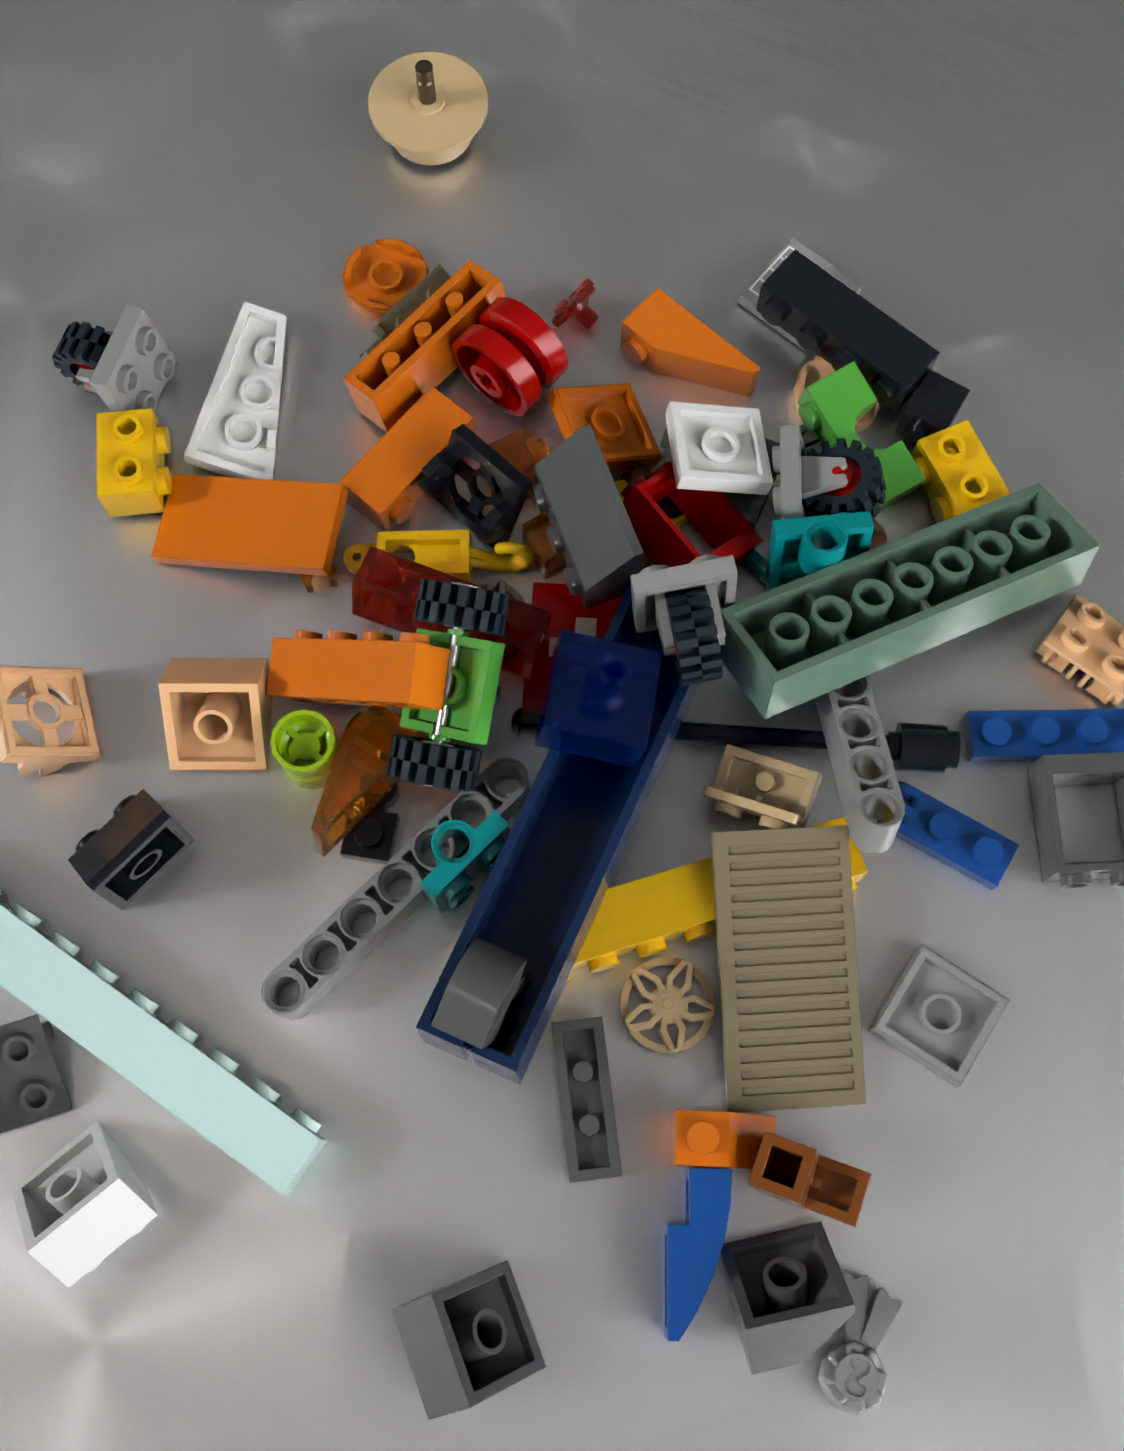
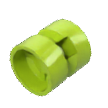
(305, 747)

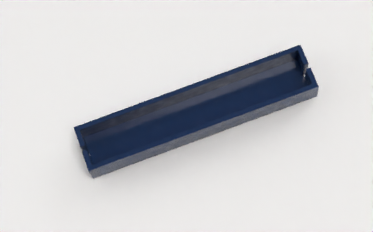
(559, 868)

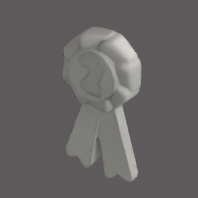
(852, 1370)

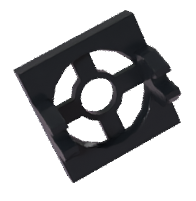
(507, 486)

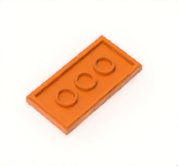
(251, 524)

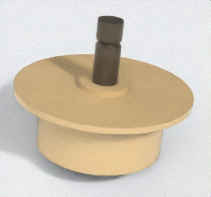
(428, 106)

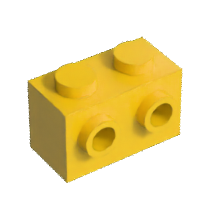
(132, 462)
(957, 471)

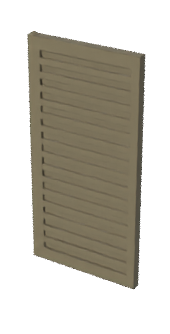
(787, 968)

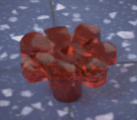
(577, 306)

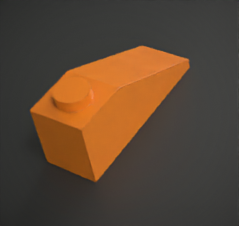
(683, 347)

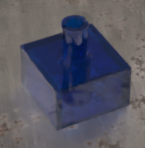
(599, 699)

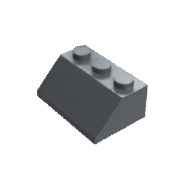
(587, 519)

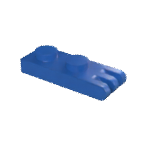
(954, 838)

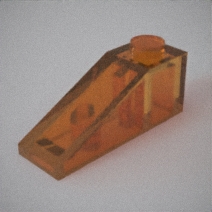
(356, 775)

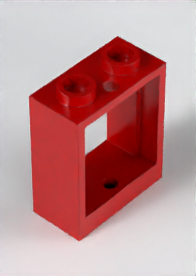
(706, 510)

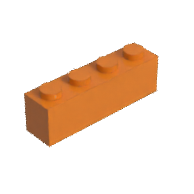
(420, 347)
(359, 671)

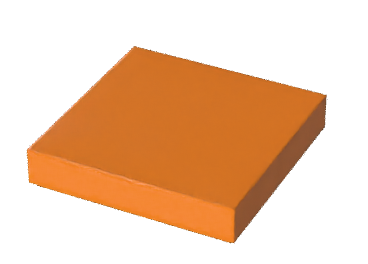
(614, 420)

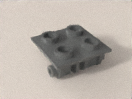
(29, 1074)

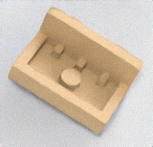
(763, 788)

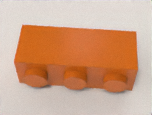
(387, 476)

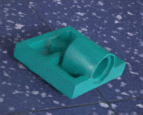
(813, 543)
(451, 879)

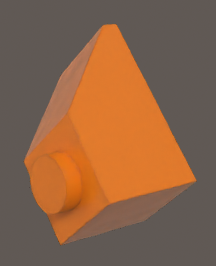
(717, 1138)

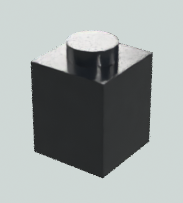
(931, 407)

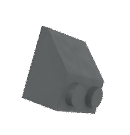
(468, 1340)

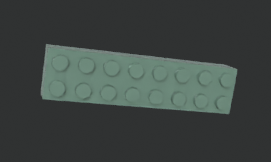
(902, 598)

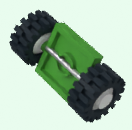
(469, 688)

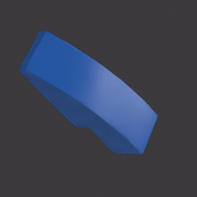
(694, 1247)

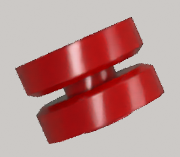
(510, 356)

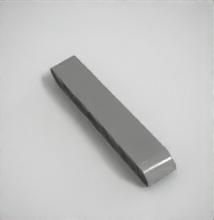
(374, 897)

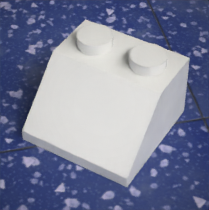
(81, 1205)

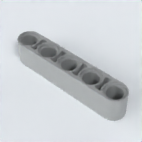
(858, 751)

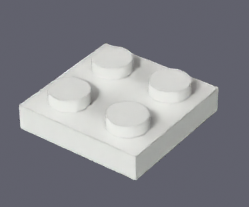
(718, 448)

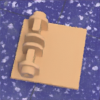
(1092, 644)

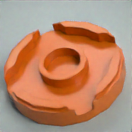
(382, 275)

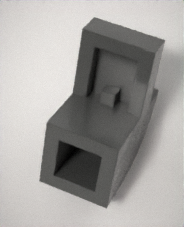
(480, 993)

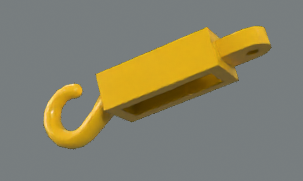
(445, 551)

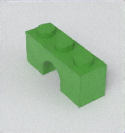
(834, 407)

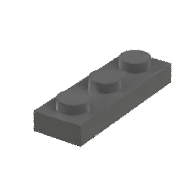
(586, 1099)

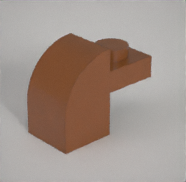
(809, 1179)

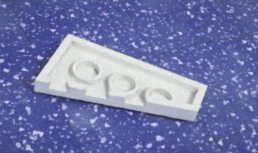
(242, 407)

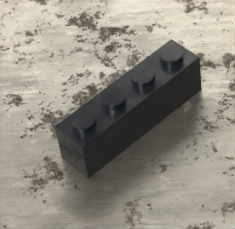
(845, 328)

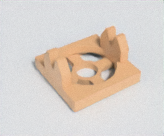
(35, 684)

